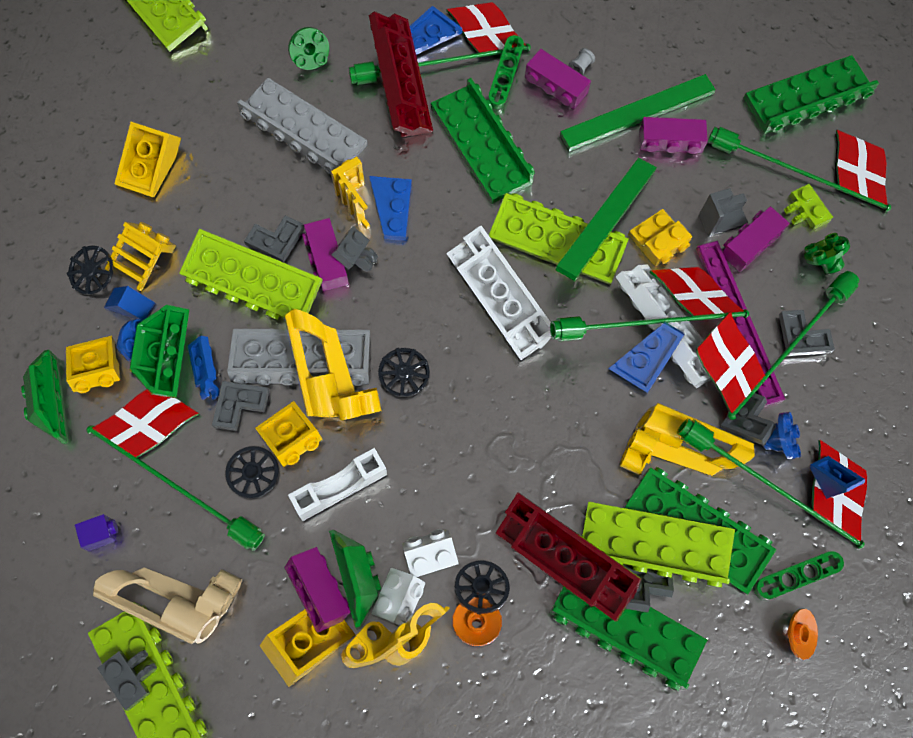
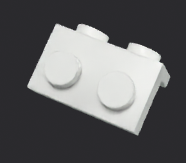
(430, 552)
(398, 597)

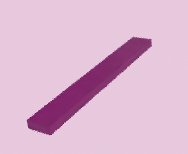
(717, 267)

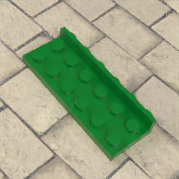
(809, 94)
(483, 142)
(663, 497)
(640, 637)

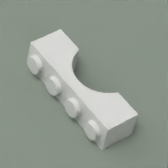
(323, 494)

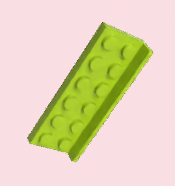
(169, 19)
(551, 234)
(248, 276)
(661, 543)
(167, 708)

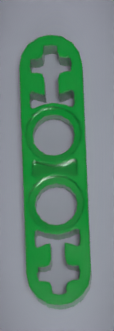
(506, 72)
(798, 575)

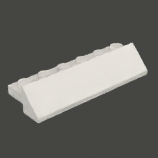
(501, 293)
(655, 302)

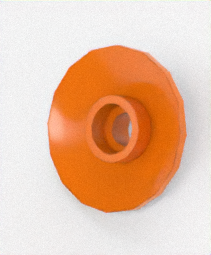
(490, 624)
(803, 634)

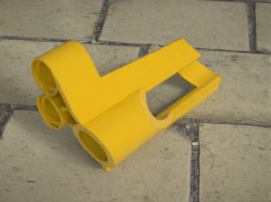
(331, 393)
(658, 437)
(390, 645)

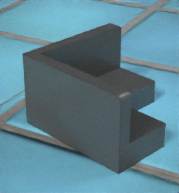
(723, 212)

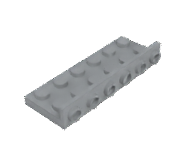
(301, 126)
(268, 357)

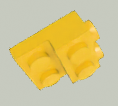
(660, 237)
(92, 364)
(289, 434)

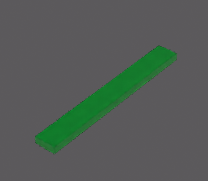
(633, 113)
(605, 219)

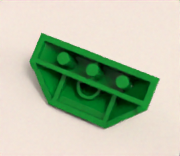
(159, 350)
(44, 396)
(356, 576)

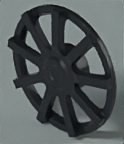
(90, 269)
(403, 371)
(252, 472)
(481, 587)

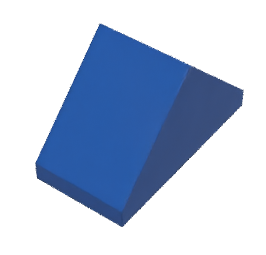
(129, 303)
(834, 477)

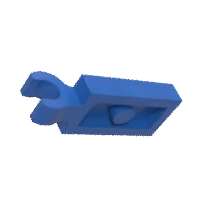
(203, 367)

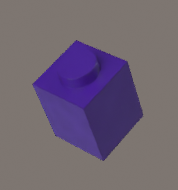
(96, 532)

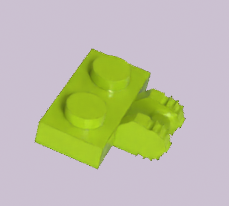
(810, 207)

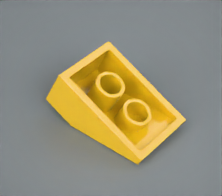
(146, 159)
(298, 648)

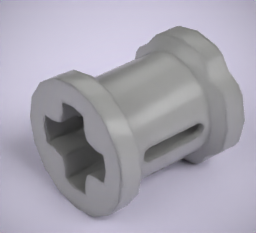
(582, 61)

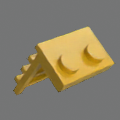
(346, 181)
(144, 240)

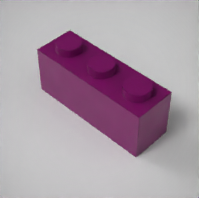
(557, 79)
(673, 135)
(754, 238)
(322, 244)
(317, 589)

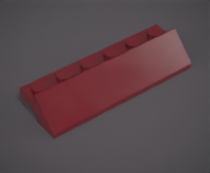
(400, 74)
(568, 557)

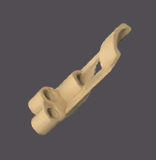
(189, 614)

